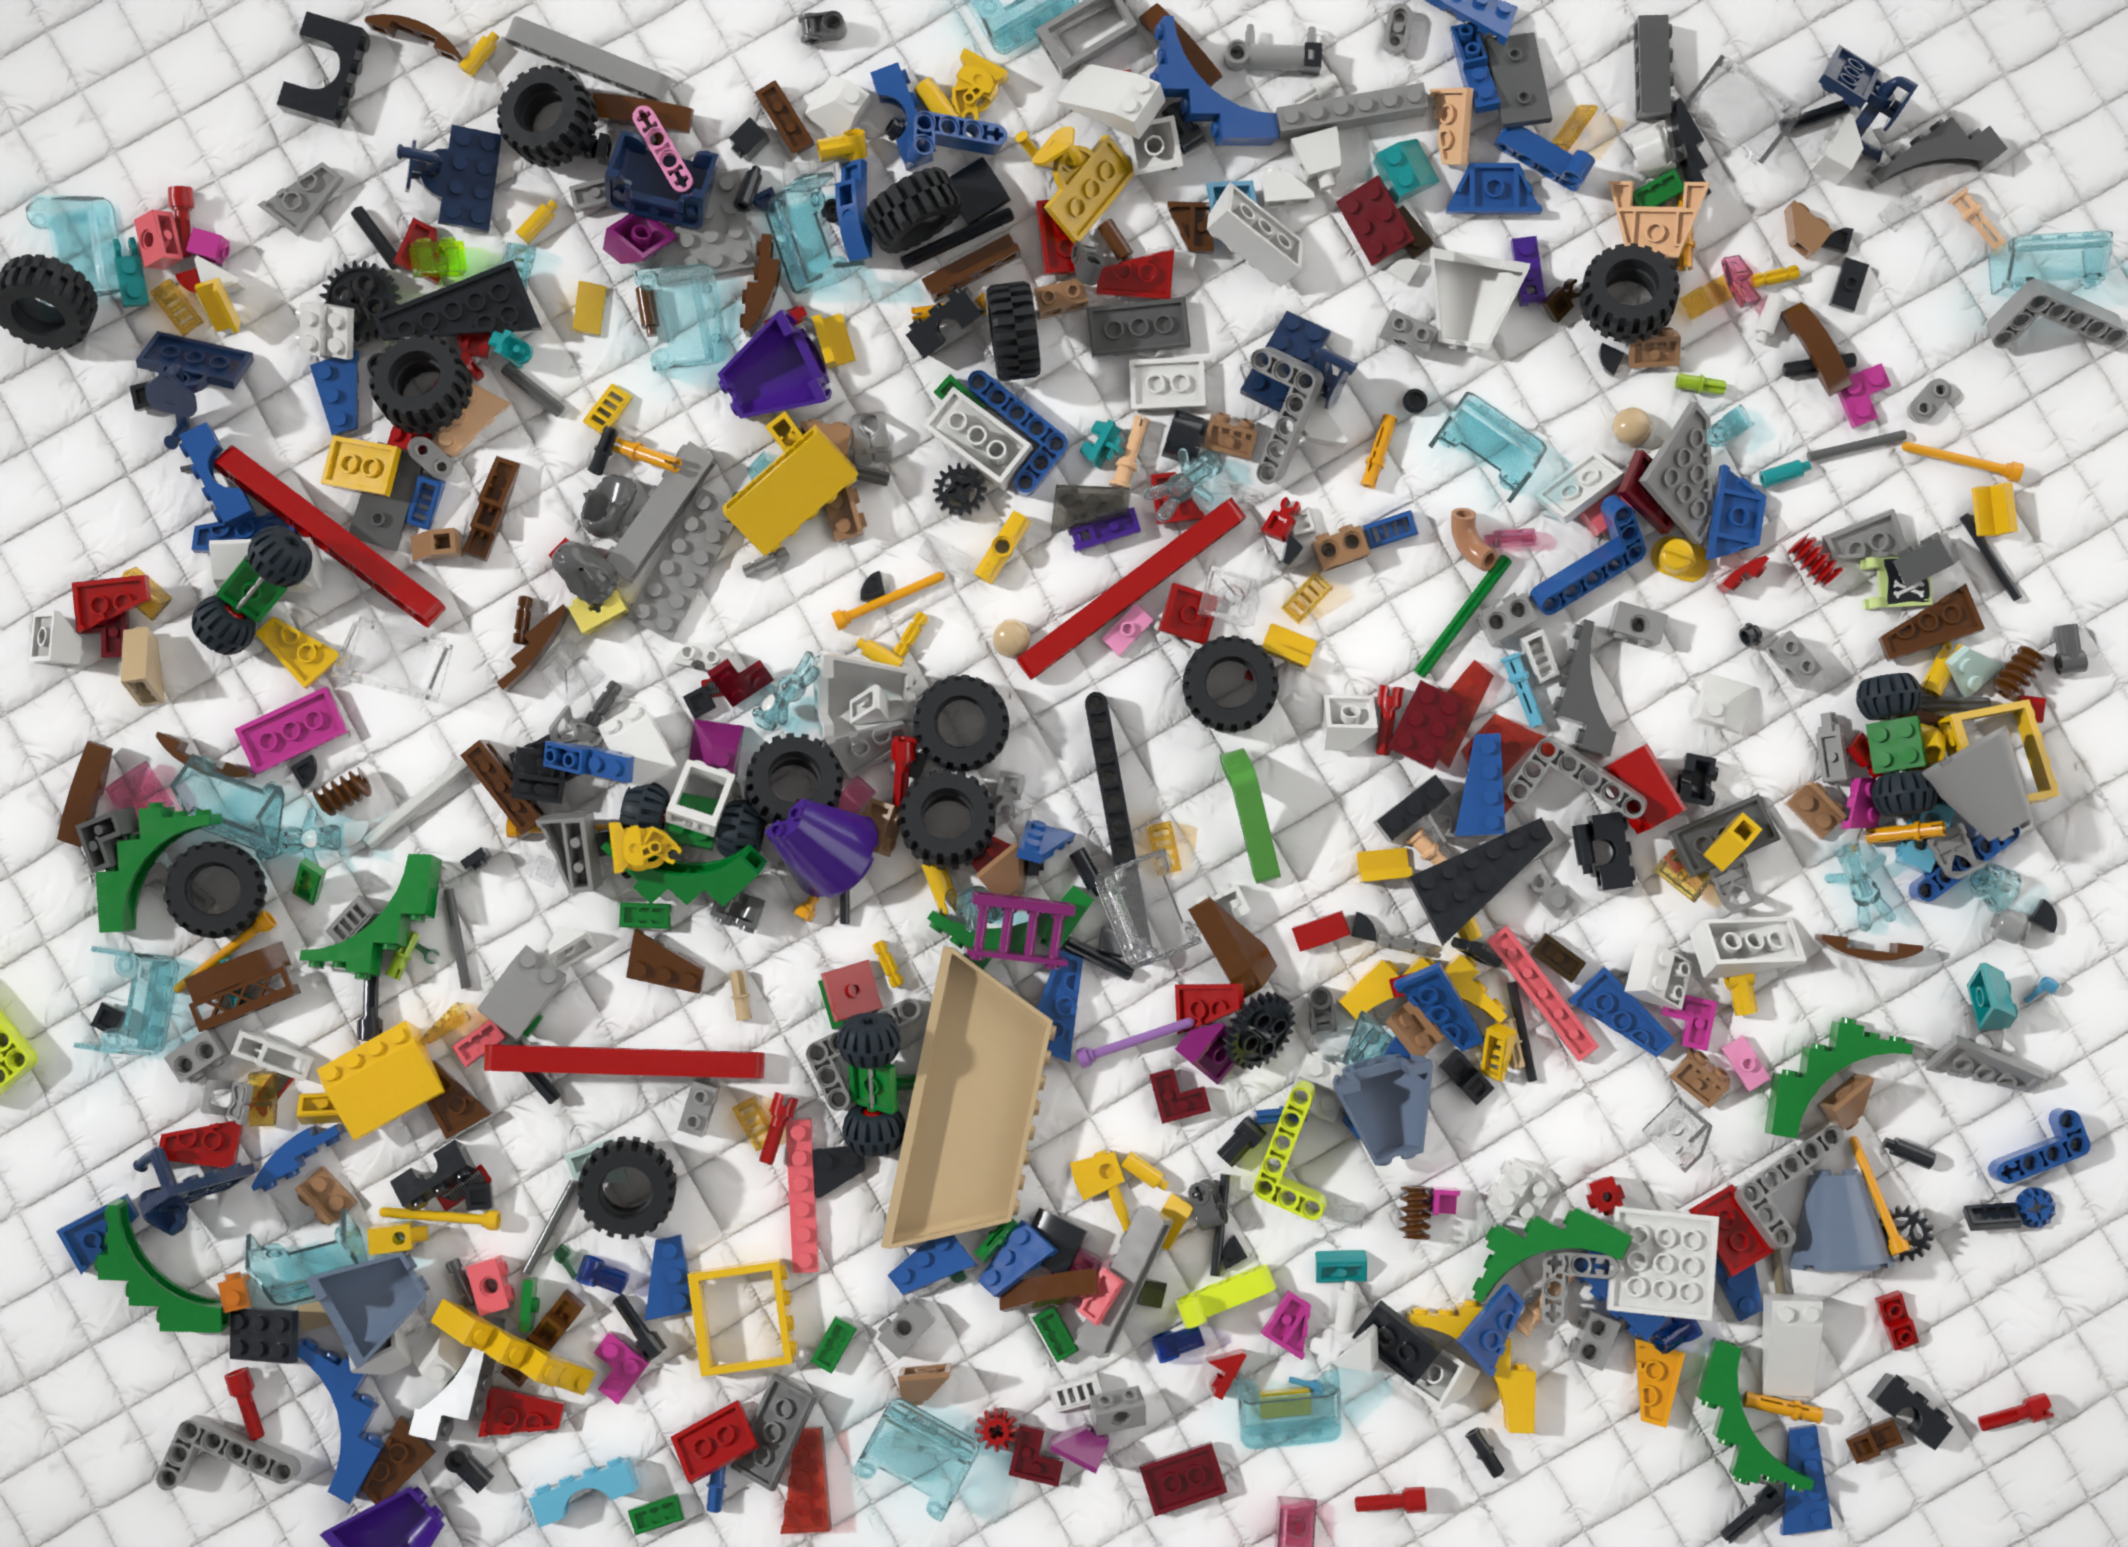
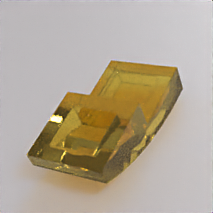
(1706, 297)
(264, 1098)

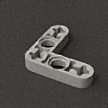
(1568, 1269)

